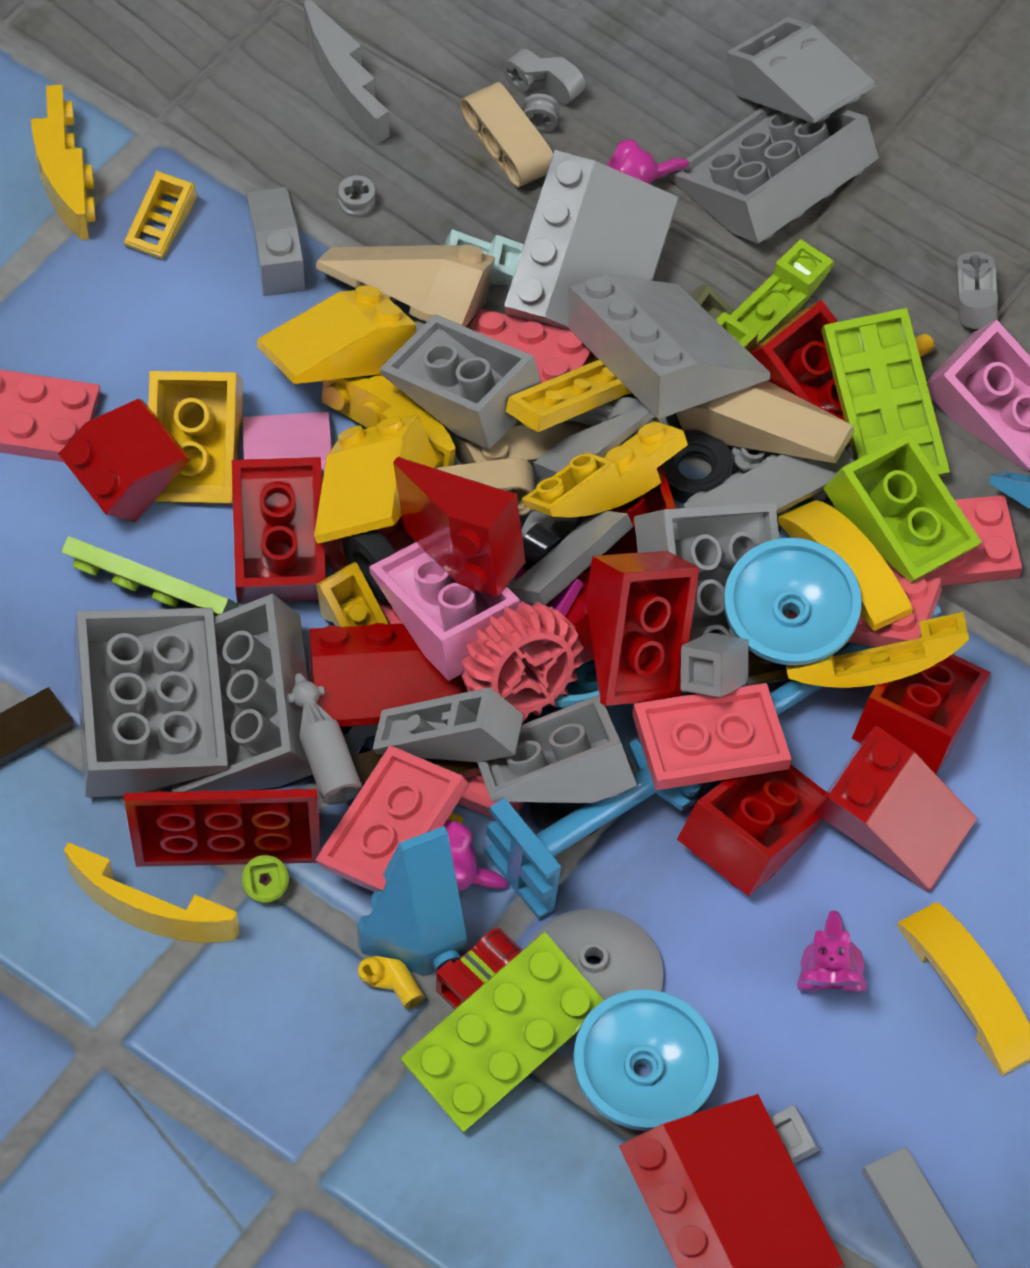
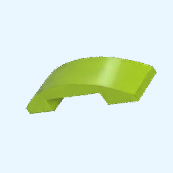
(779, 297)

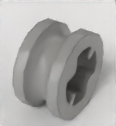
(542, 111)
(359, 207)

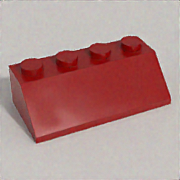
(372, 671)

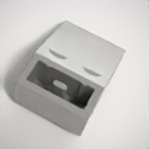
(796, 71)

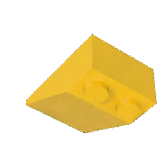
(339, 337)
(206, 421)
(360, 477)

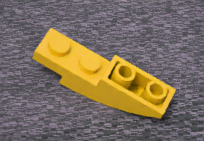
(63, 165)
(377, 399)
(601, 484)

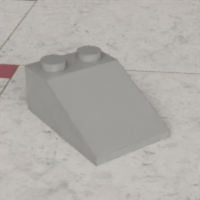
(462, 378)
(562, 759)

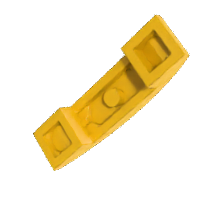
(880, 590)
(889, 662)
(200, 922)
(973, 982)

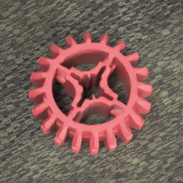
(525, 657)

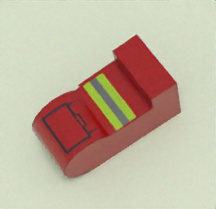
(462, 978)

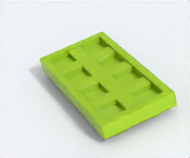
(883, 384)
(502, 1032)

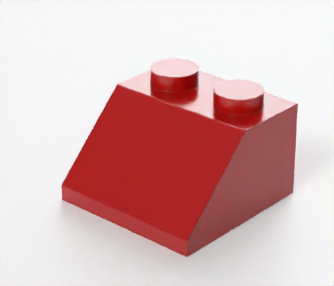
(124, 459)

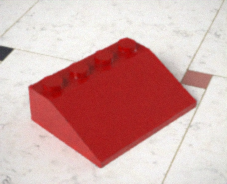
(224, 826)
(728, 1192)

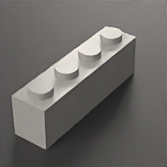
(778, 479)

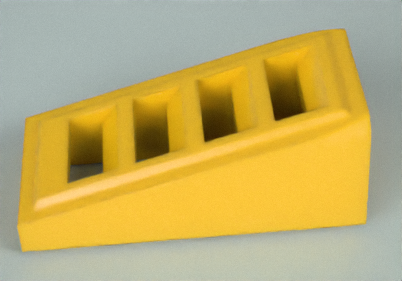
(161, 185)

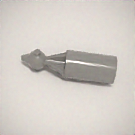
(324, 746)

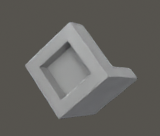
(714, 664)

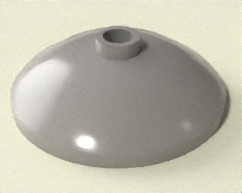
(625, 948)

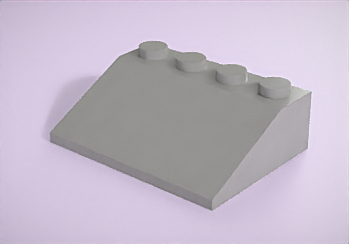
(775, 168)
(583, 228)
(660, 342)
(714, 542)
(257, 665)
(148, 699)

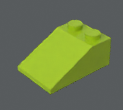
(903, 508)

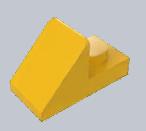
(348, 599)

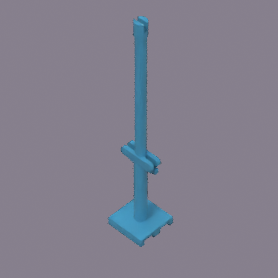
(529, 858)

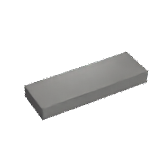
(571, 557)
(916, 1212)

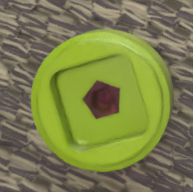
(265, 879)

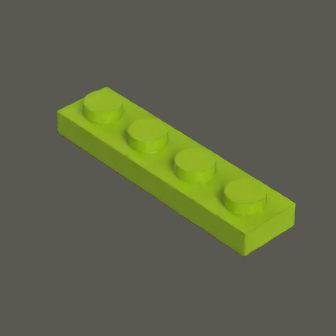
(132, 574)

